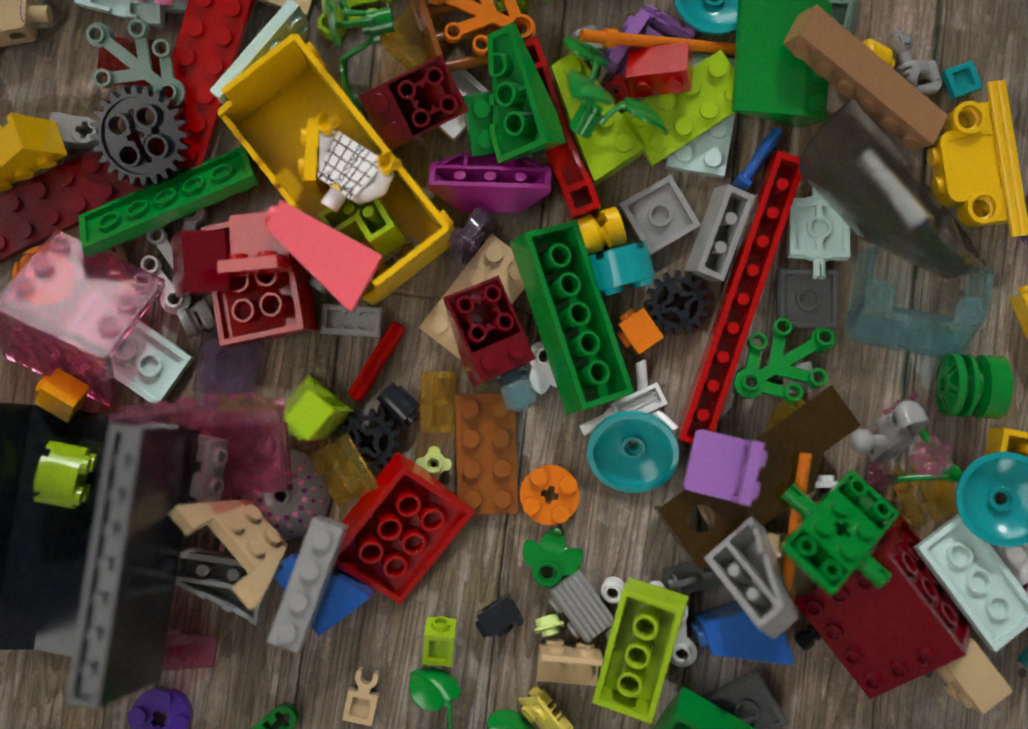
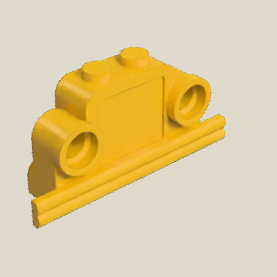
(979, 164)

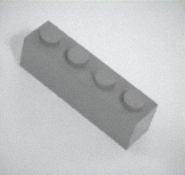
(307, 583)

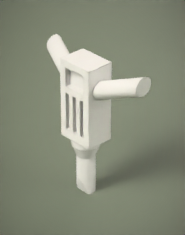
(645, 399)

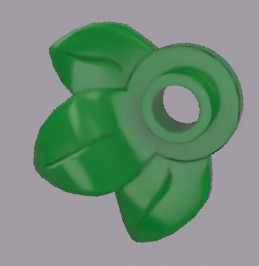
(551, 553)

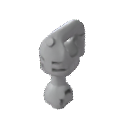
(914, 69)

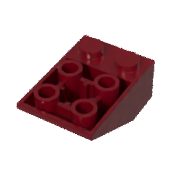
(414, 102)
(487, 331)

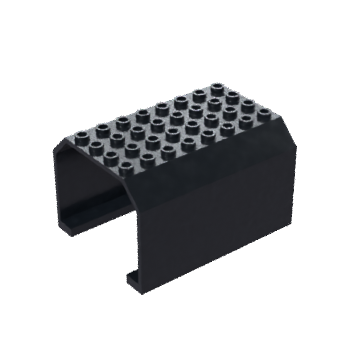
(97, 574)

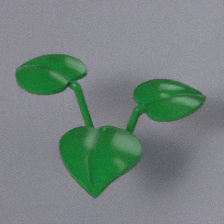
(373, 22)
(585, 89)
(435, 688)

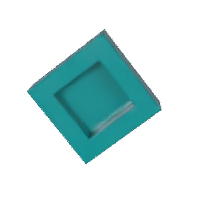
(961, 80)

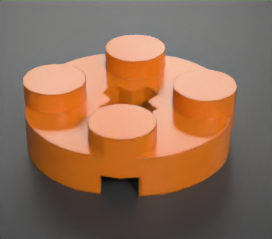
(535, 505)

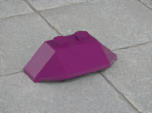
(490, 185)

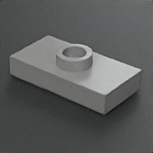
(364, 322)

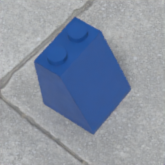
(340, 597)
(733, 634)

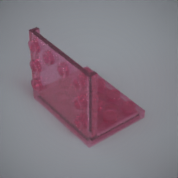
(74, 312)
(252, 424)

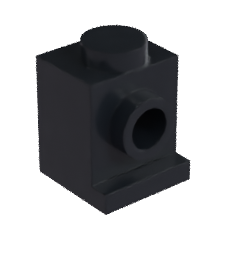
(498, 617)

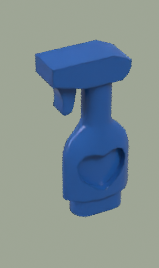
(760, 156)

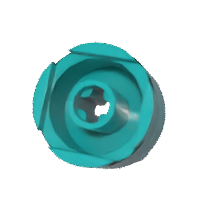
(623, 267)

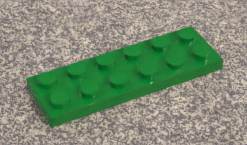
(166, 201)

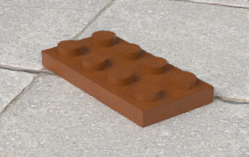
(486, 453)

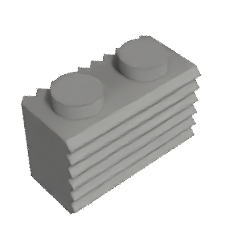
(581, 605)

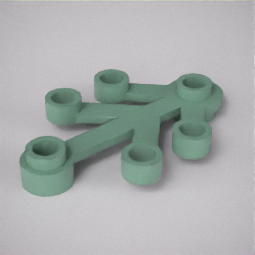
(139, 66)

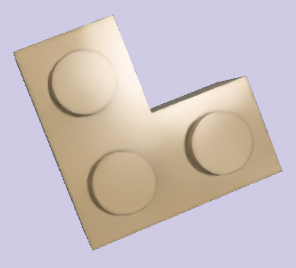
(974, 680)

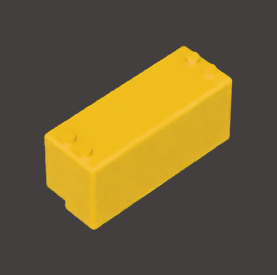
(266, 116)

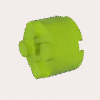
(64, 475)

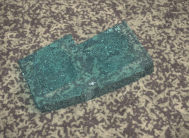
(516, 389)

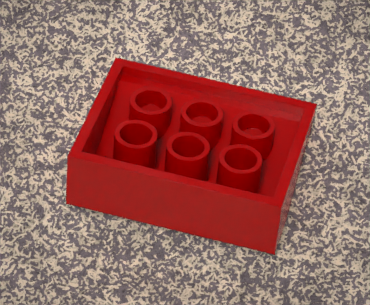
(264, 304)
(400, 528)

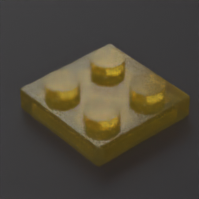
(343, 470)

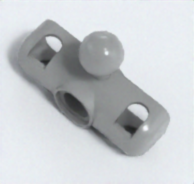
(893, 433)

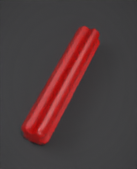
(376, 361)

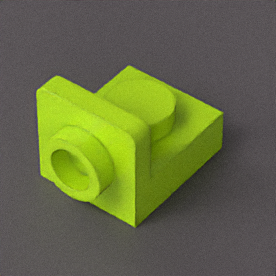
(439, 641)

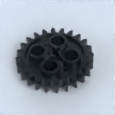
(116, 144)

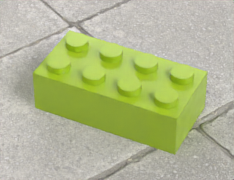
(639, 649)

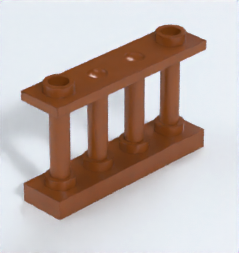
(433, 40)

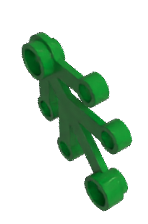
(781, 364)

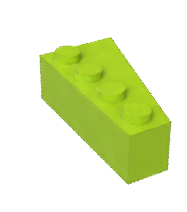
(610, 145)
(314, 411)

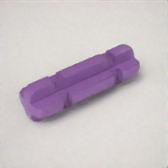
(669, 24)

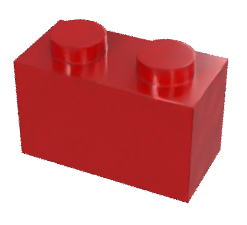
(659, 70)

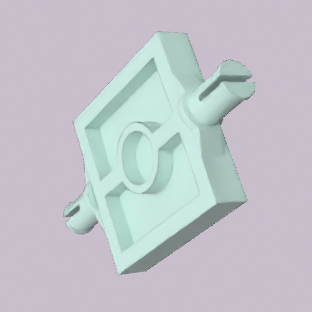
(816, 233)

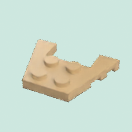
(244, 534)

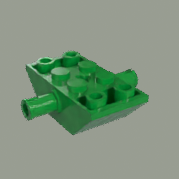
(839, 532)

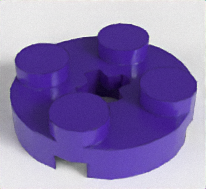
(163, 700)

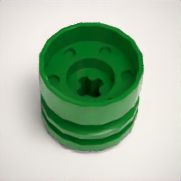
(973, 386)

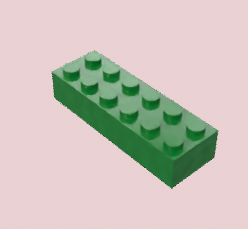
(571, 316)

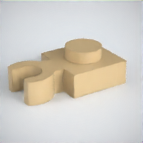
(361, 701)

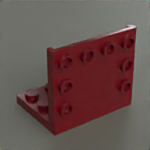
(892, 630)

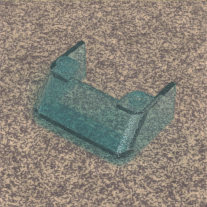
(878, 323)

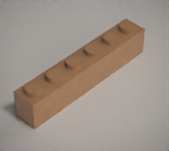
(865, 77)

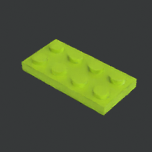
(687, 113)

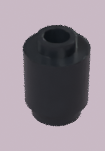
(399, 404)

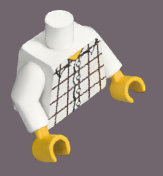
(350, 167)

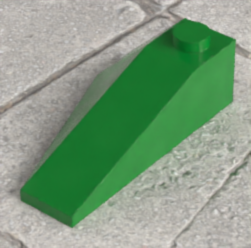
(522, 110)

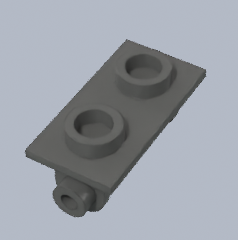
(687, 578)

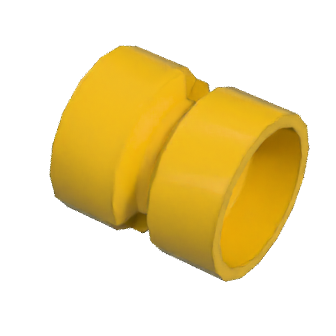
(602, 230)

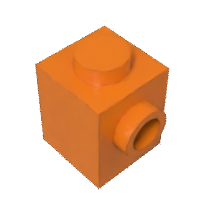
(637, 331)

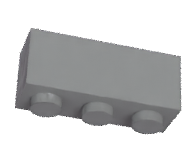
(719, 233)

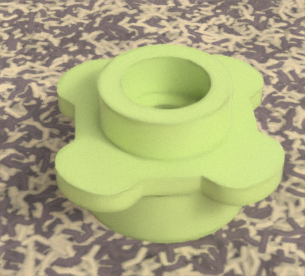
(434, 454)
(548, 625)

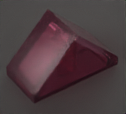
(189, 650)

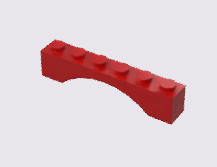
(565, 162)

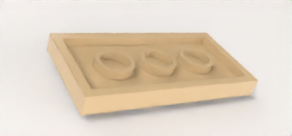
(491, 260)

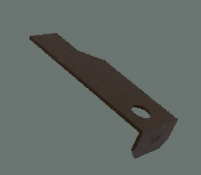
(808, 430)

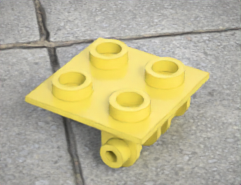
(537, 710)

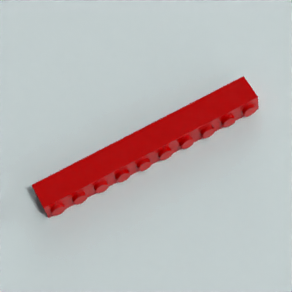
(741, 296)

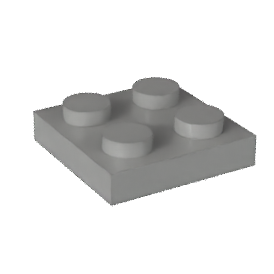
(659, 214)

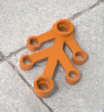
(486, 15)

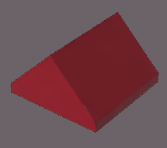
(195, 262)

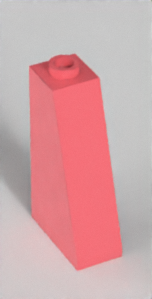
(329, 256)

